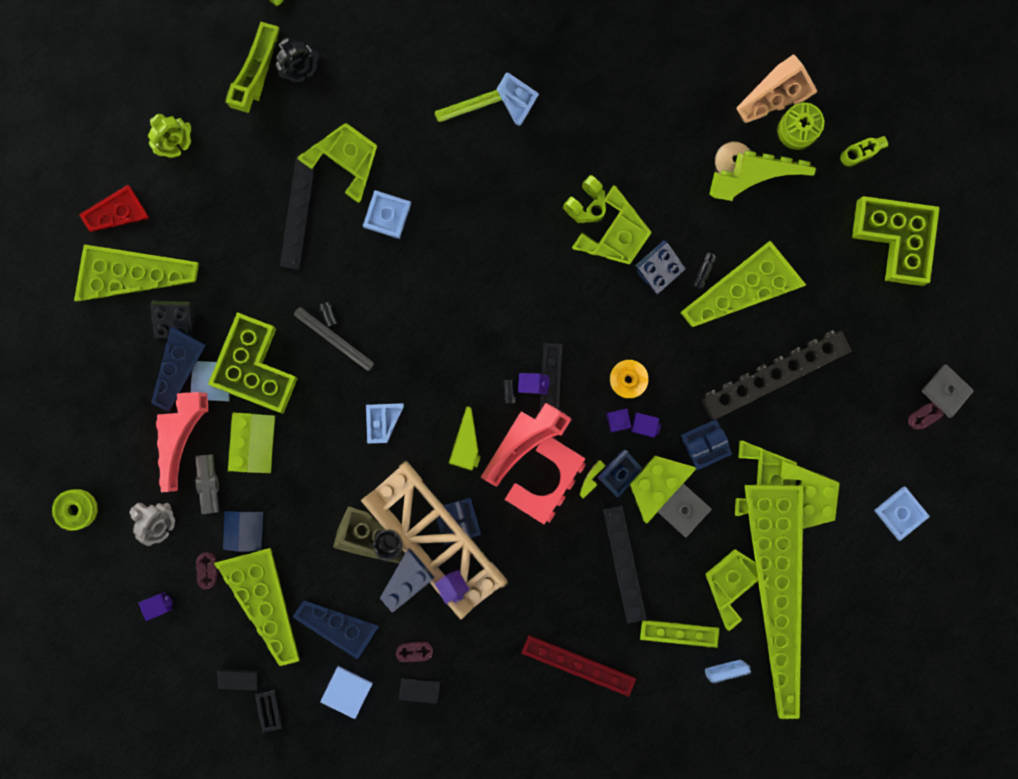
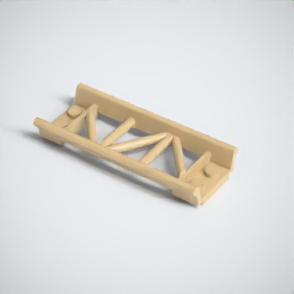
(402, 484)

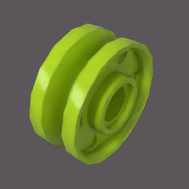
(63, 512)

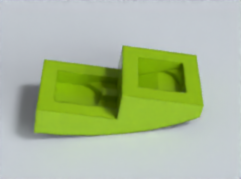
(588, 483)

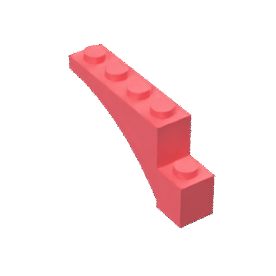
(173, 434)
(521, 438)

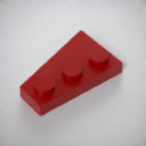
(114, 210)

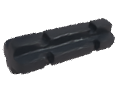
(704, 271)

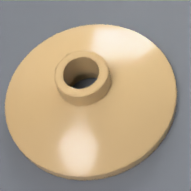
(726, 152)

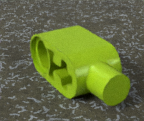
(856, 149)

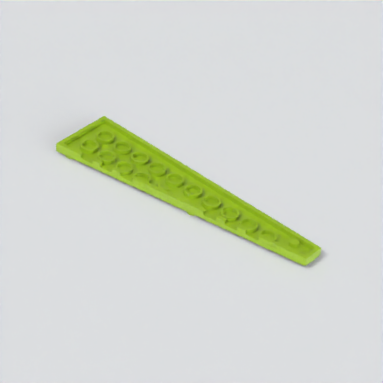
(777, 544)

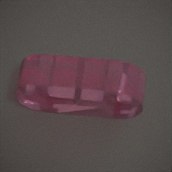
(929, 419)
(201, 570)
(414, 656)

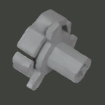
(152, 522)

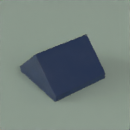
(620, 473)
(243, 531)

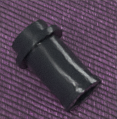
(328, 314)
(509, 392)

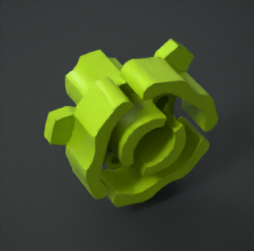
(167, 134)

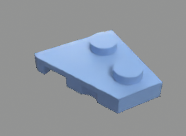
(516, 97)
(381, 421)

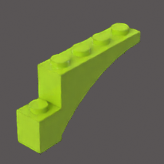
(253, 74)
(753, 169)

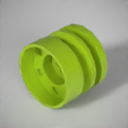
(791, 130)

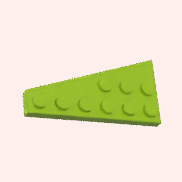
(752, 282)

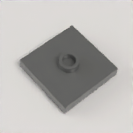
(947, 391)
(684, 510)

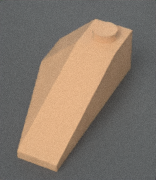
(783, 86)

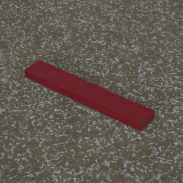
(578, 665)

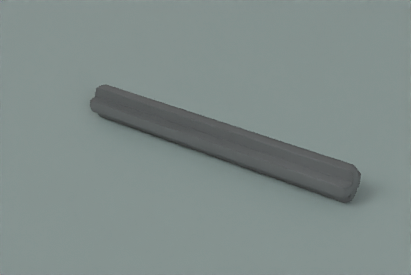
(333, 339)

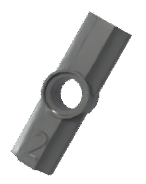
(207, 484)

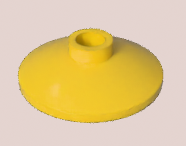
(636, 372)

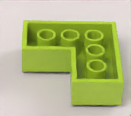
(907, 228)
(241, 366)

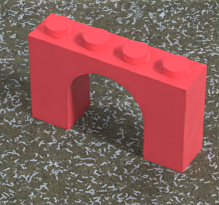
(542, 506)

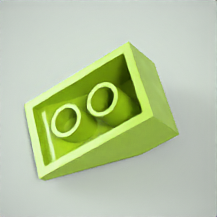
(466, 446)

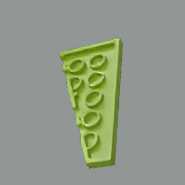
(118, 272)
(259, 593)

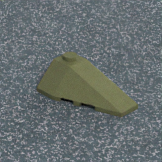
(358, 533)

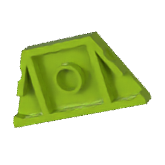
(657, 484)

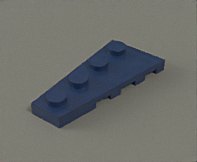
(177, 363)
(340, 629)

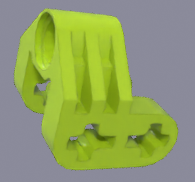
(575, 209)

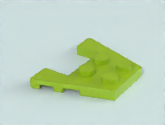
(348, 150)
(624, 235)
(768, 470)
(819, 494)
(729, 581)

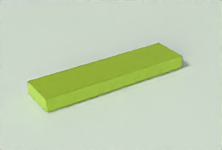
(679, 633)

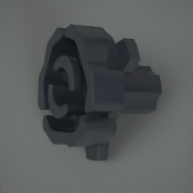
(296, 57)

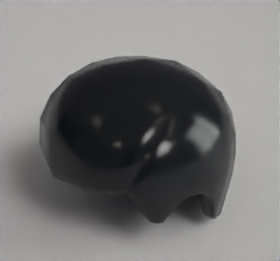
(388, 544)

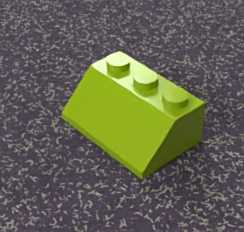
(251, 443)

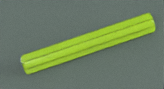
(468, 105)

